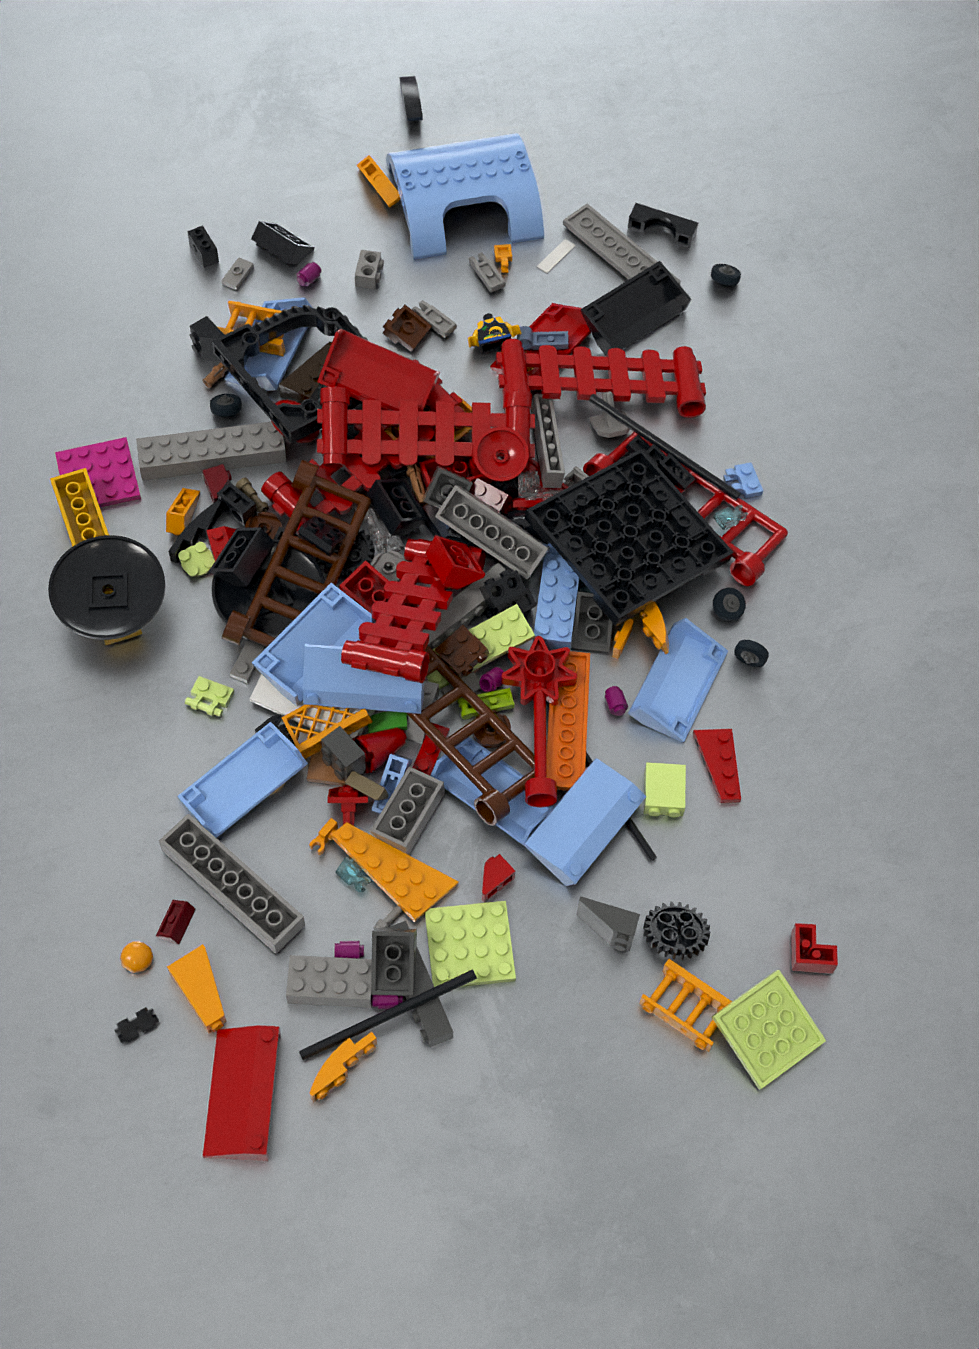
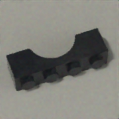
(645, 218)

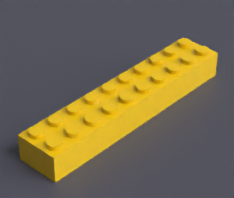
(81, 514)

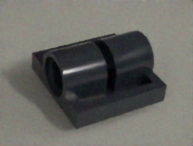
(322, 534)

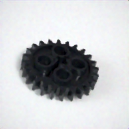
(367, 553)
(690, 927)

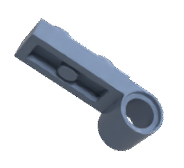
(533, 340)

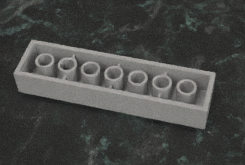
(203, 449)
(232, 883)

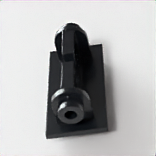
(128, 1028)

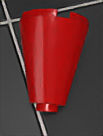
(379, 746)

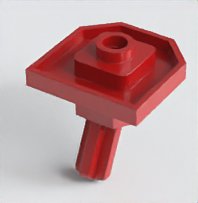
(348, 798)

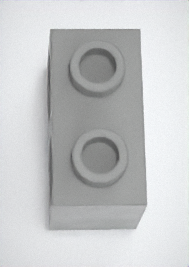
(368, 269)

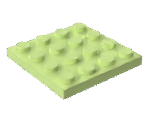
(470, 939)
(768, 1029)

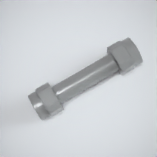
(389, 918)

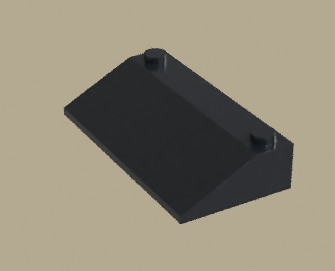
(635, 308)

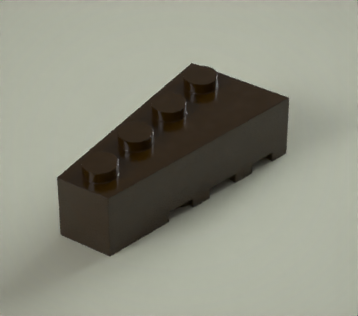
(303, 382)

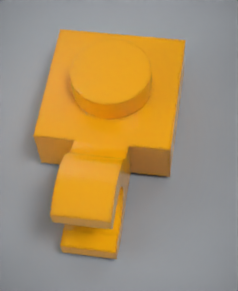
(503, 254)
(324, 836)

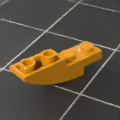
(379, 181)
(655, 627)
(334, 1069)

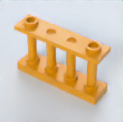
(254, 312)
(689, 984)

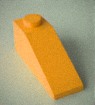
(181, 511)

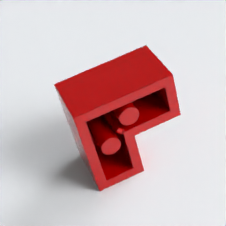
(808, 955)

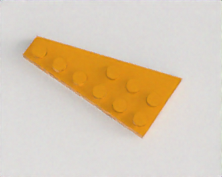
(403, 878)

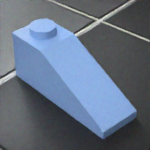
(393, 773)

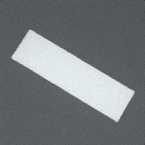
(556, 255)

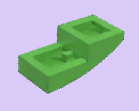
(388, 720)

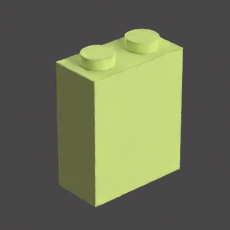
(664, 789)

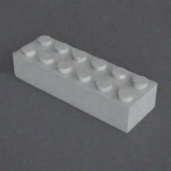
(492, 532)

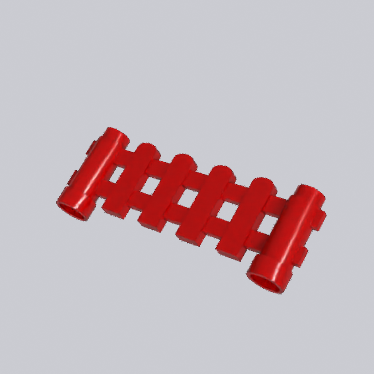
(686, 372)
(336, 417)
(278, 486)
(407, 652)

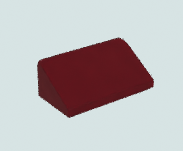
(176, 921)

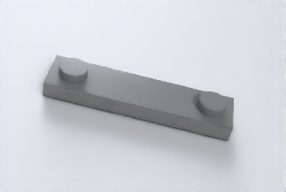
(243, 666)

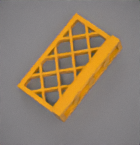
(313, 744)

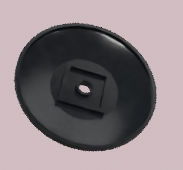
(105, 563)
(239, 598)

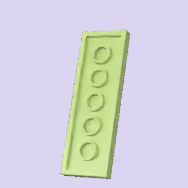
(497, 635)

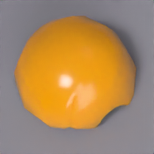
(136, 957)

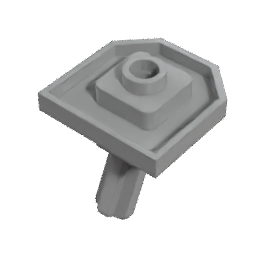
(607, 425)

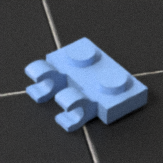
(747, 478)

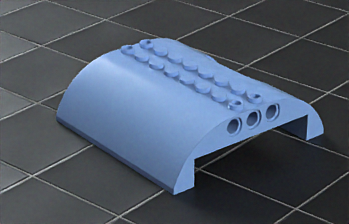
(466, 174)

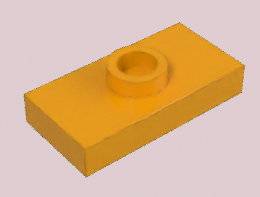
(621, 638)

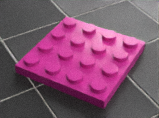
(108, 468)

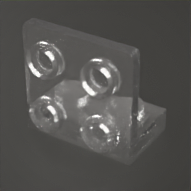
(528, 486)
(384, 541)

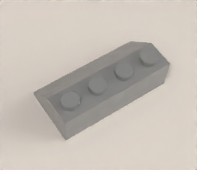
(408, 810)

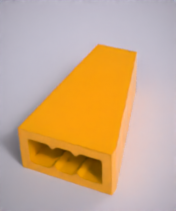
(197, 984)

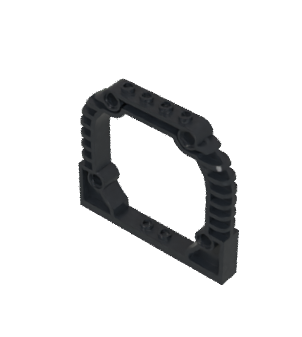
(245, 342)

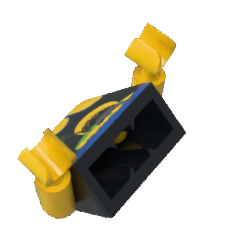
(492, 334)

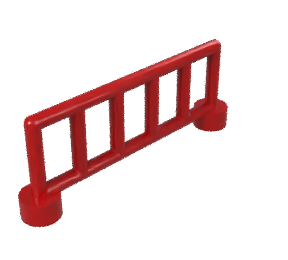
(747, 565)

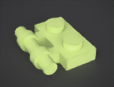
(212, 692)

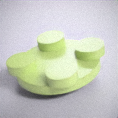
(196, 560)

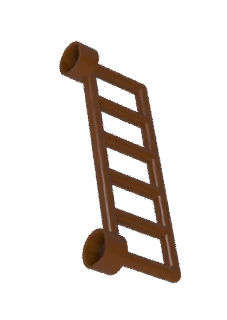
(305, 481)
(492, 804)

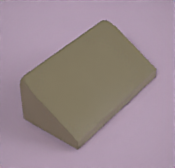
(366, 786)

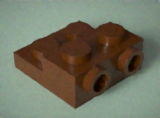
(406, 328)
(462, 651)

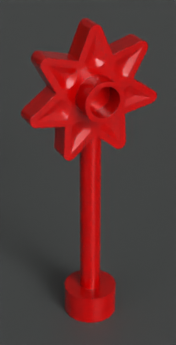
(539, 676)

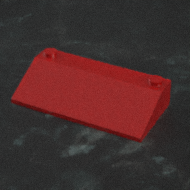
(554, 319)
(376, 373)
(241, 1093)

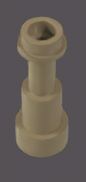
(246, 487)

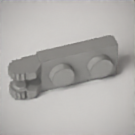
(487, 273)
(435, 318)

